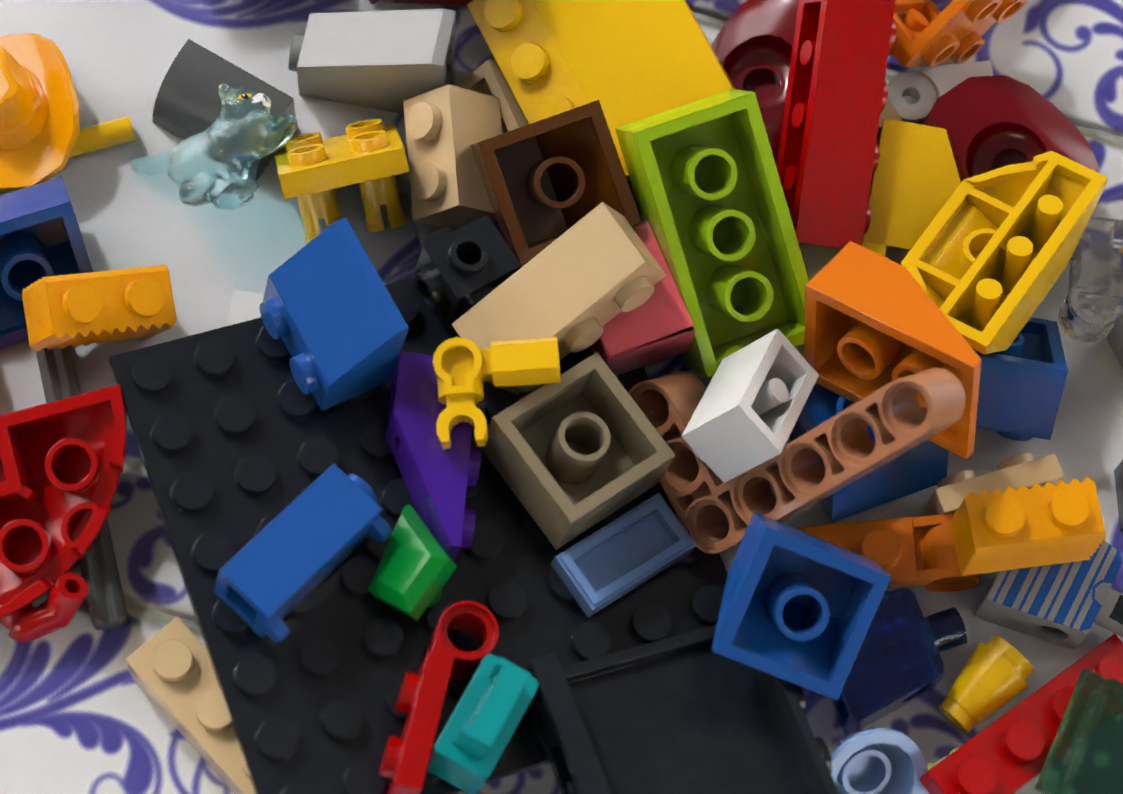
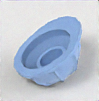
(878, 763)

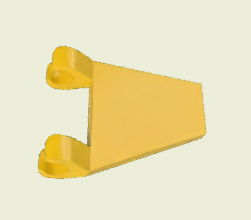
(910, 183)

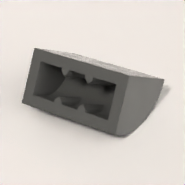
(190, 95)

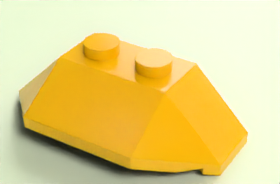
(1004, 245)

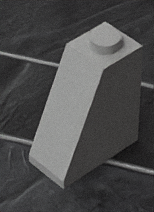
(374, 56)

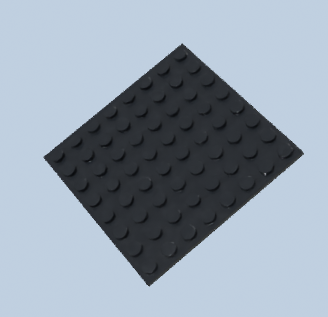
(240, 441)

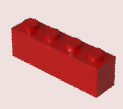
(834, 117)

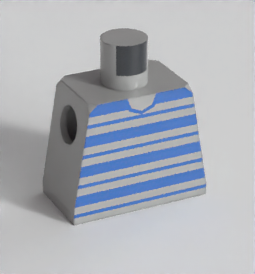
(1057, 599)

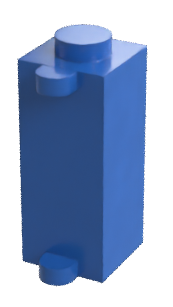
(300, 550)

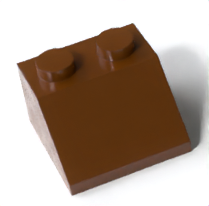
(552, 177)

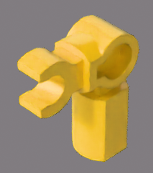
(464, 368)

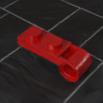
(424, 693)

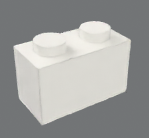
(750, 406)

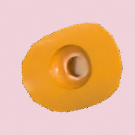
(35, 111)

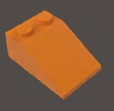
(878, 325)

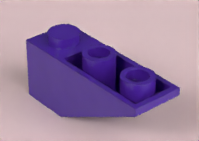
(432, 474)

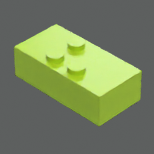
(720, 221)

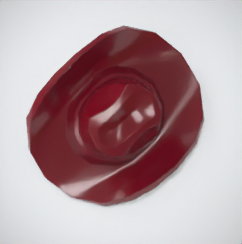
(757, 56)
(1004, 124)

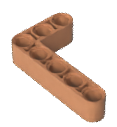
(796, 473)

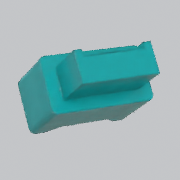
(482, 724)

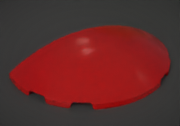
(56, 488)

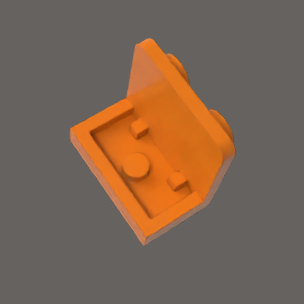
(945, 37)

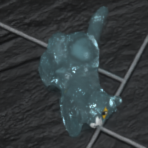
(218, 160)

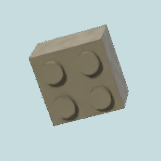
(576, 450)

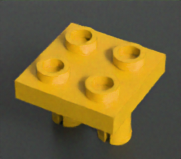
(364, 155)

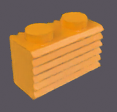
(98, 307)
(1027, 527)

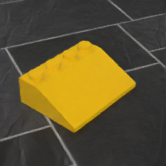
(620, 52)

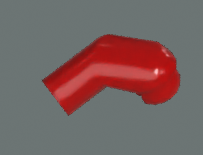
(50, 615)

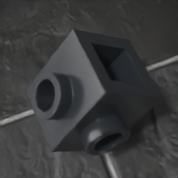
(462, 267)

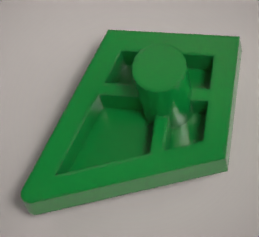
(412, 567)

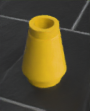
(986, 683)

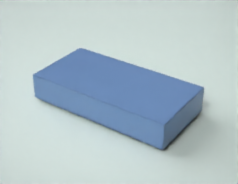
(623, 554)

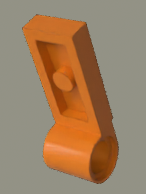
(907, 548)

